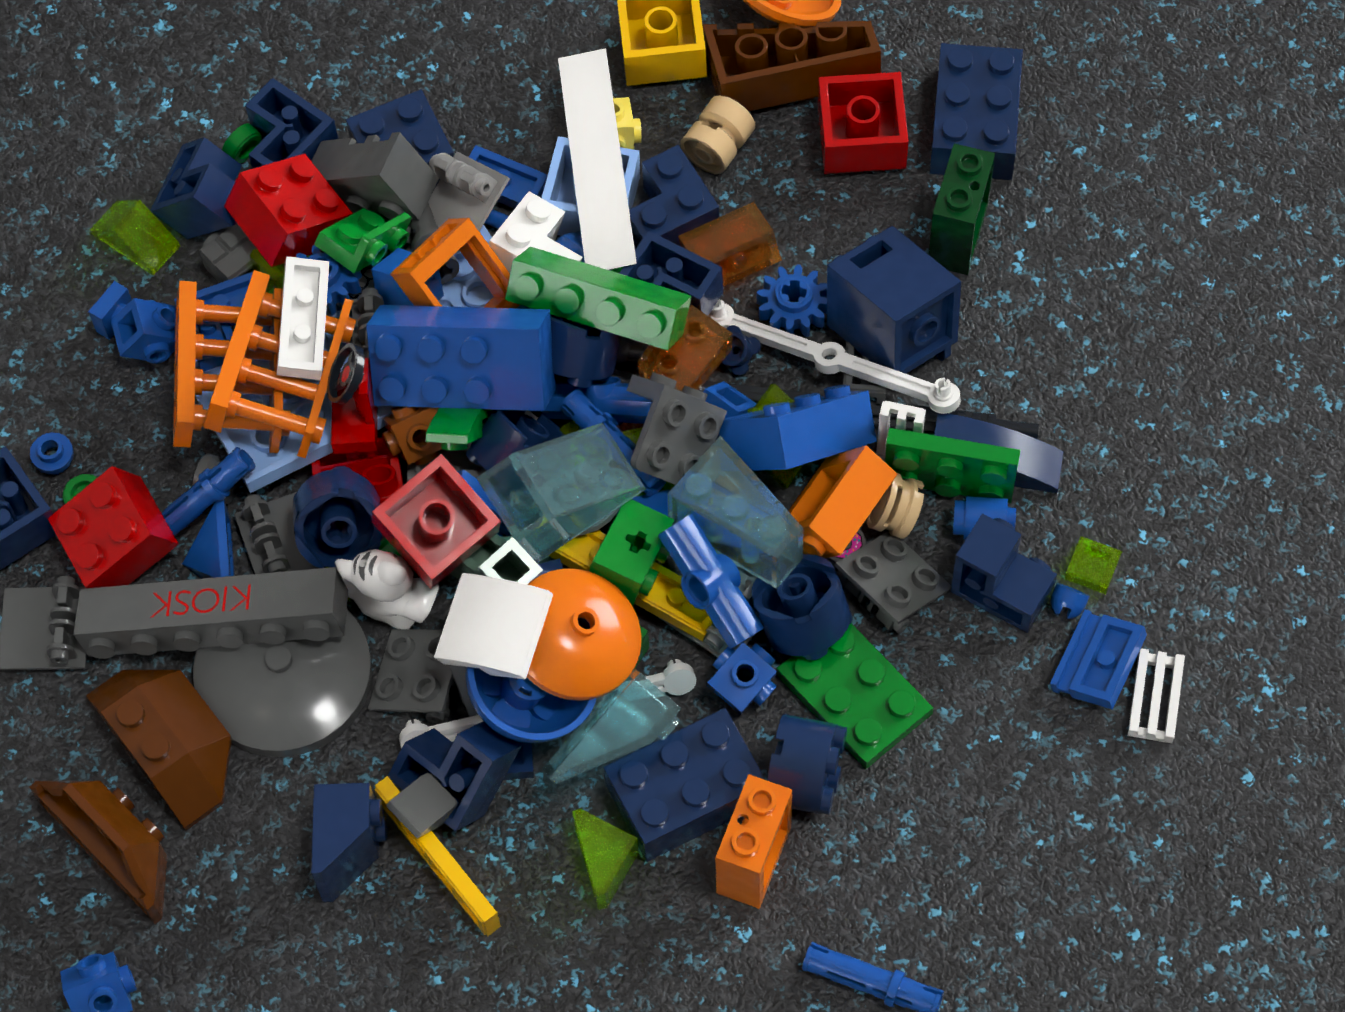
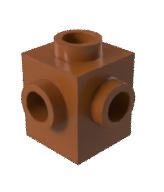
(408, 434)

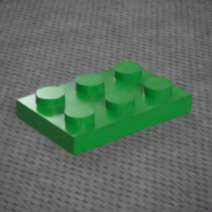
(953, 465)
(859, 692)

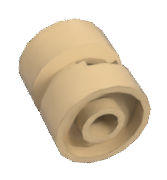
(718, 134)

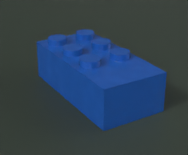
(461, 357)

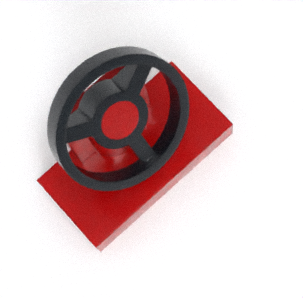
(352, 403)

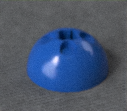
(520, 716)

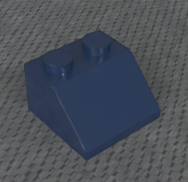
(344, 835)

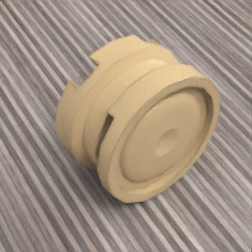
(898, 507)

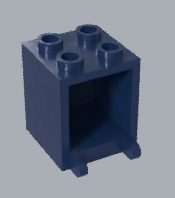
(893, 302)

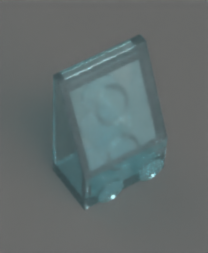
(616, 726)

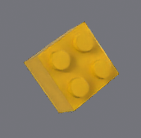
(661, 40)

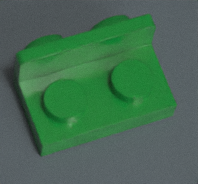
(363, 238)

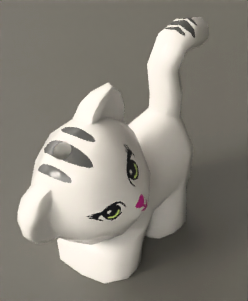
(386, 588)

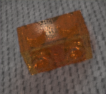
(736, 241)
(693, 355)

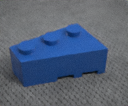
(801, 431)

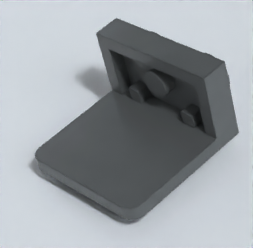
(676, 427)

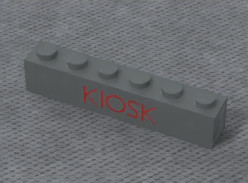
(211, 612)

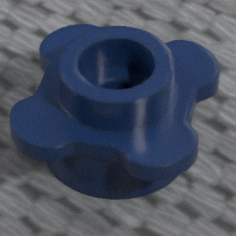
(748, 348)

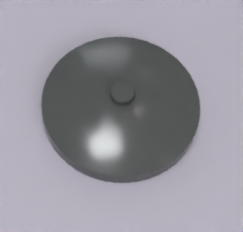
(288, 693)

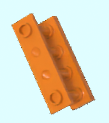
(240, 369)
(192, 381)

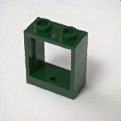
(961, 208)

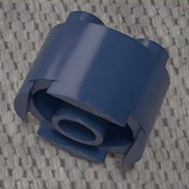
(582, 352)
(507, 433)
(335, 517)
(805, 610)
(808, 761)

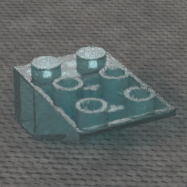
(560, 488)

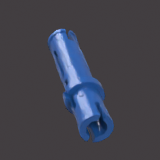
(586, 414)
(211, 487)
(879, 982)

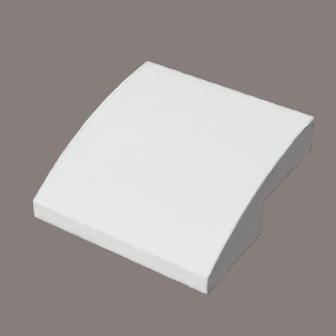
(493, 625)

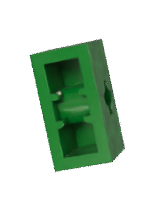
(632, 549)

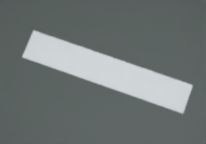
(596, 160)

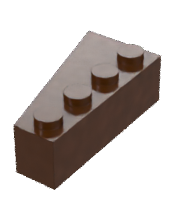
(785, 62)

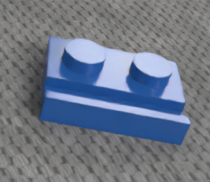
(1098, 659)

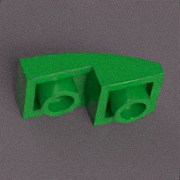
(456, 427)

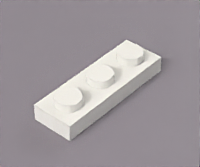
(303, 318)

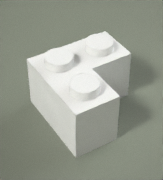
(530, 224)

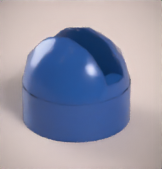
(1070, 598)

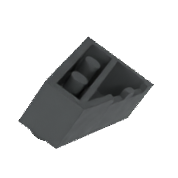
(377, 174)

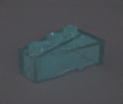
(738, 514)

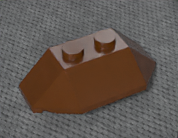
(168, 737)
(111, 837)

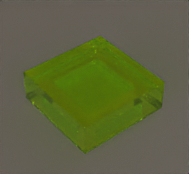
(1093, 565)

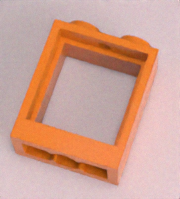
(438, 248)
(840, 500)
(754, 847)

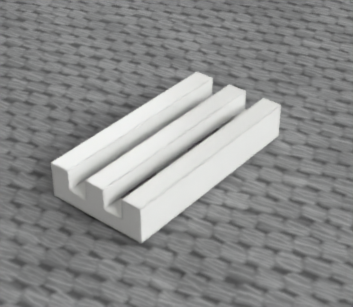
(902, 411)
(1160, 662)

